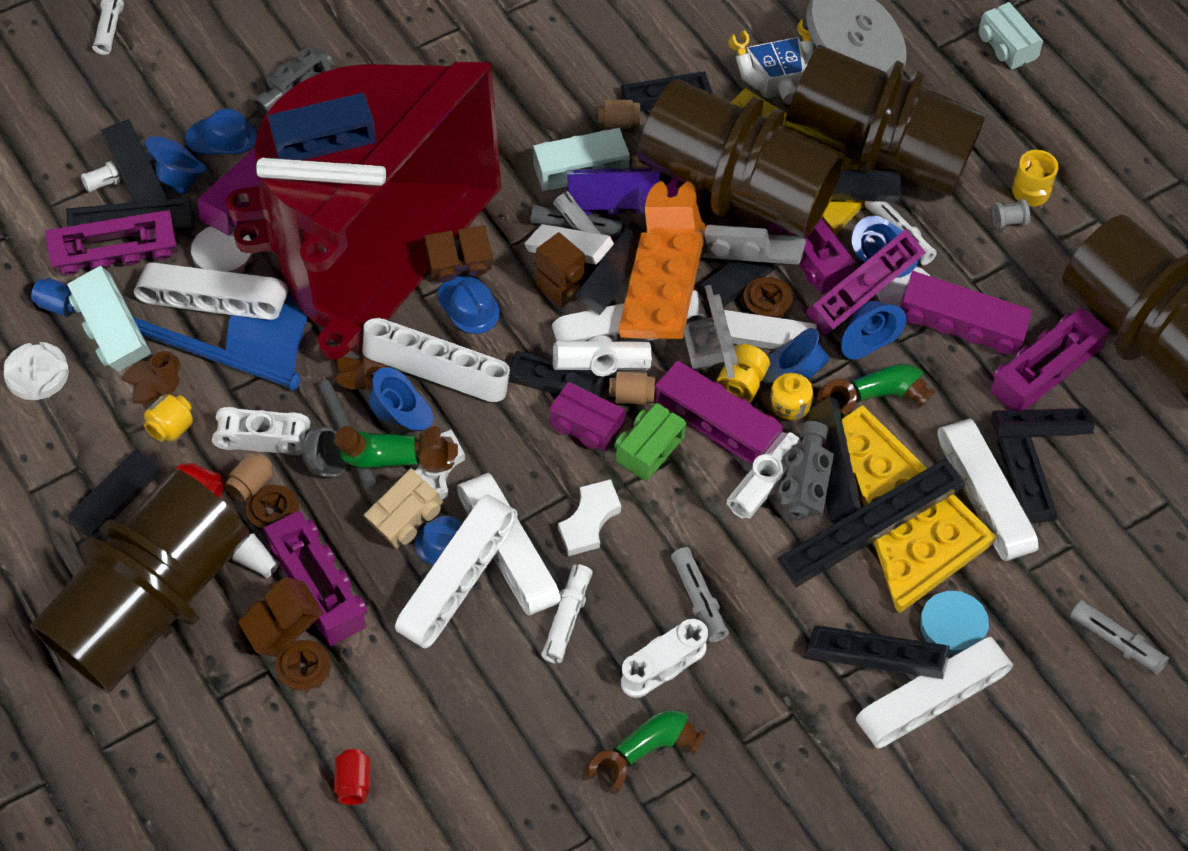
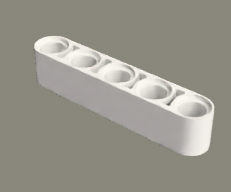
(211, 291)
(588, 324)
(435, 359)
(988, 489)
(516, 556)
(456, 571)
(929, 697)

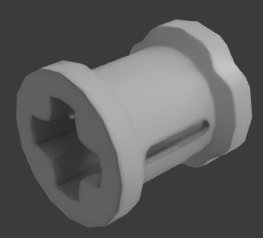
(1011, 214)

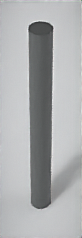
(341, 420)

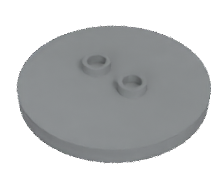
(857, 30)

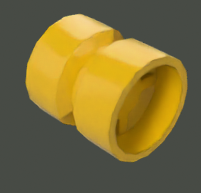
(1035, 177)
(748, 373)

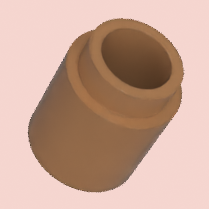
(619, 114)
(632, 388)
(248, 476)

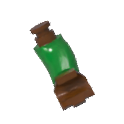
(891, 380)
(387, 450)
(656, 732)

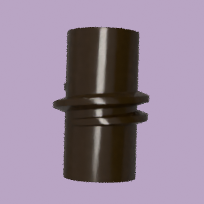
(884, 119)
(740, 157)
(1136, 292)
(140, 579)

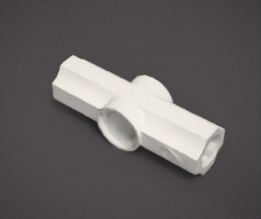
(601, 355)
(756, 487)

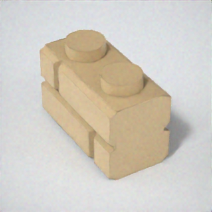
(404, 509)

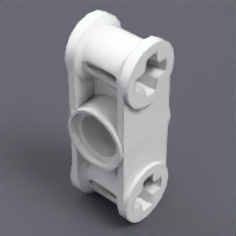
(244, 425)
(664, 658)

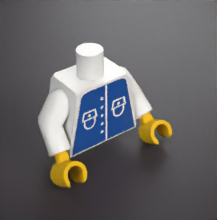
(776, 65)

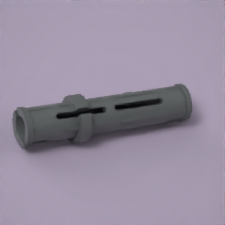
(554, 217)

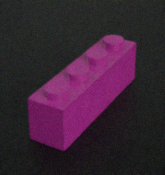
(213, 202)
(965, 313)
(716, 412)

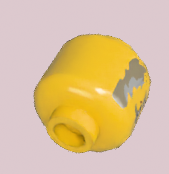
(791, 396)
(168, 418)

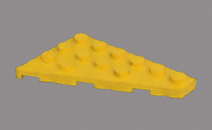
(927, 546)

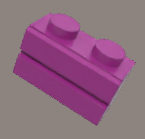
(586, 417)

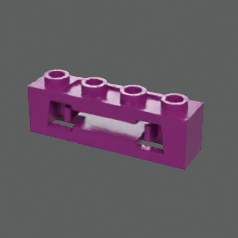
(127, 253)
(824, 269)
(865, 282)
(1015, 382)
(291, 535)

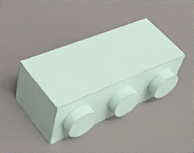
(589, 151)
(107, 319)

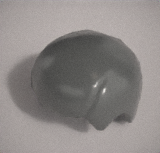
(322, 454)

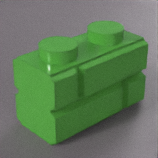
(650, 441)

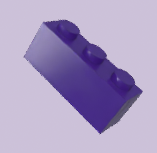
(611, 188)

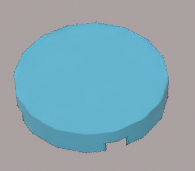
(954, 620)

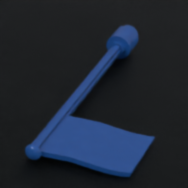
(252, 344)

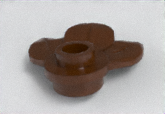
(357, 373)
(154, 376)

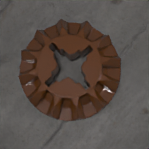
(771, 288)
(269, 497)
(290, 659)

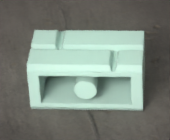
(1010, 36)

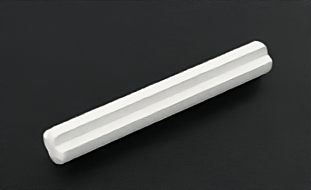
(321, 171)

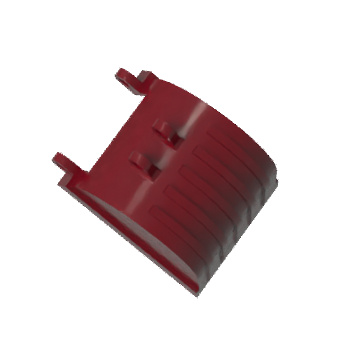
(360, 246)

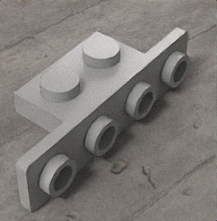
(751, 245)
(710, 338)

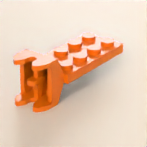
(664, 266)

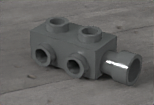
(303, 66)
(807, 473)

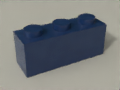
(322, 128)

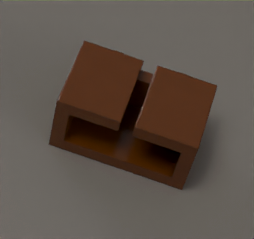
(460, 256)
(559, 269)
(280, 618)

